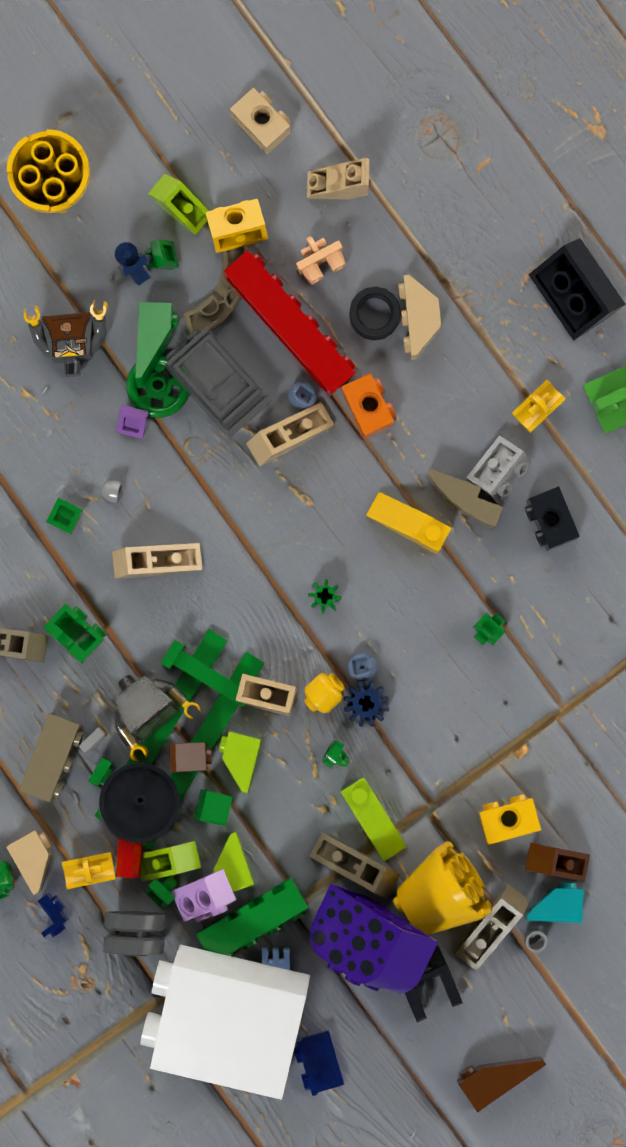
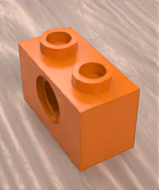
(361, 390)

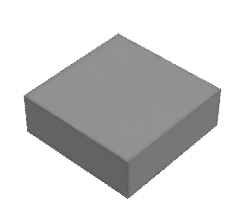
(93, 740)

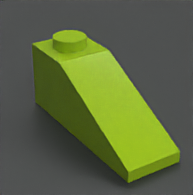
(373, 819)

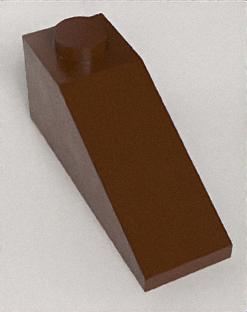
(492, 1080)

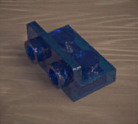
(319, 1062)

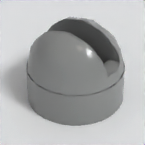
(112, 491)
(538, 943)

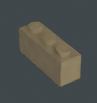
(51, 758)

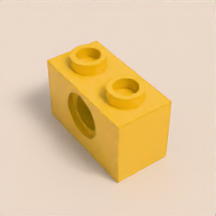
(228, 234)
(525, 822)

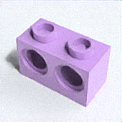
(204, 896)

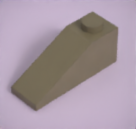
(23, 645)
(354, 865)
(492, 929)

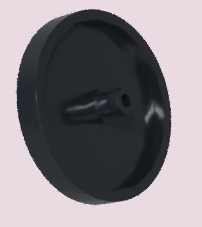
(139, 803)

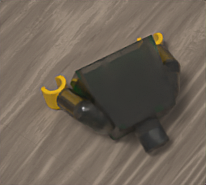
(146, 708)

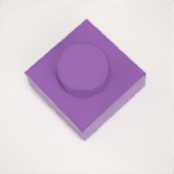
(132, 421)

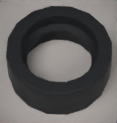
(369, 293)

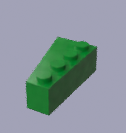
(254, 919)

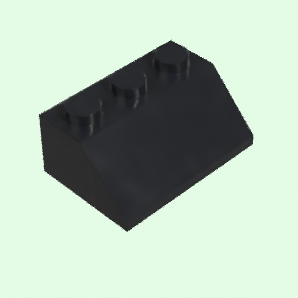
(576, 288)

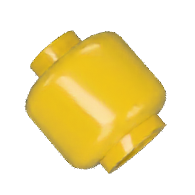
(324, 693)

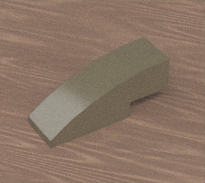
(465, 498)

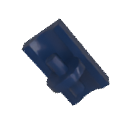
(132, 262)

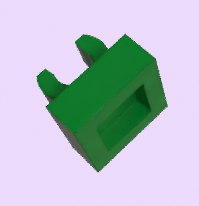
(163, 255)
(64, 516)
(160, 892)

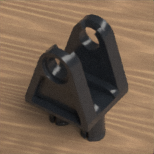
(436, 967)

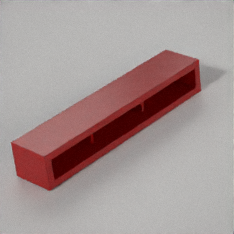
(288, 322)

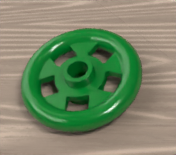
(170, 404)

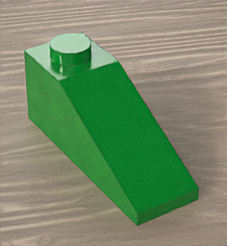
(154, 335)

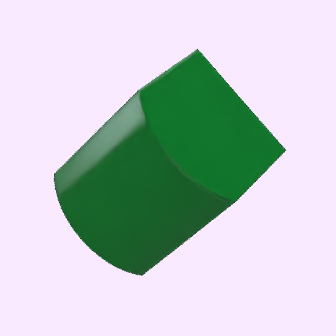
(213, 807)

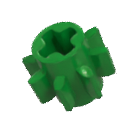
(331, 591)
(489, 629)

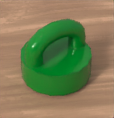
(333, 753)

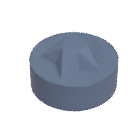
(302, 395)
(362, 667)

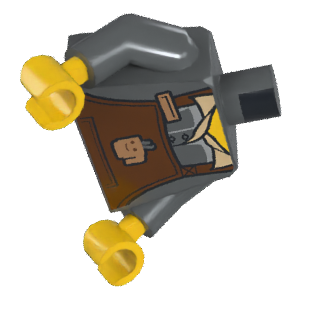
(69, 336)

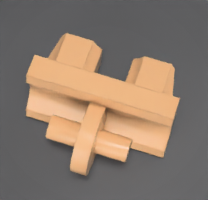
(331, 254)

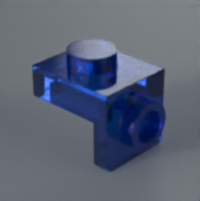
(54, 908)

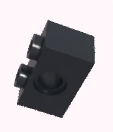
(551, 502)

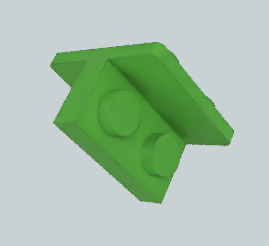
(608, 399)

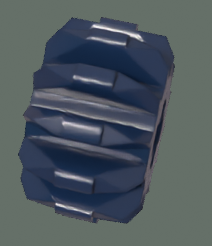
(373, 699)

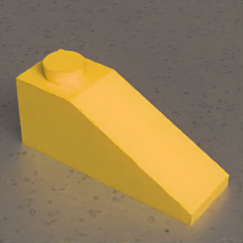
(409, 522)

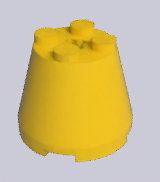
(48, 171)
(443, 892)

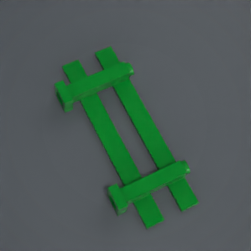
(195, 671)

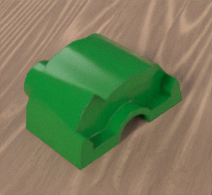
(74, 633)

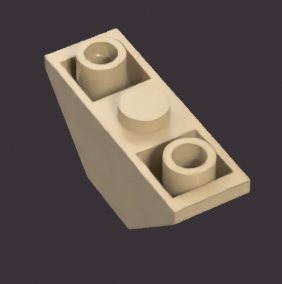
(339, 181)
(419, 316)

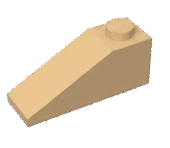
(289, 434)
(156, 560)

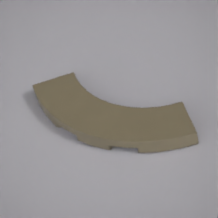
(220, 303)

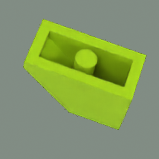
(179, 203)
(240, 757)
(169, 861)
(234, 864)

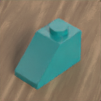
(558, 905)

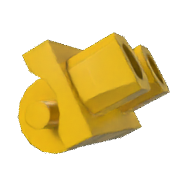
(538, 406)
(89, 870)

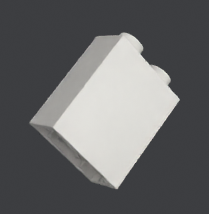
(226, 1020)

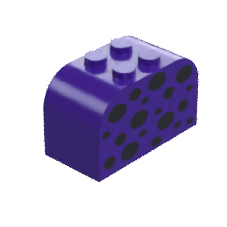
(369, 942)

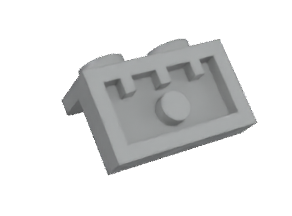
(499, 469)

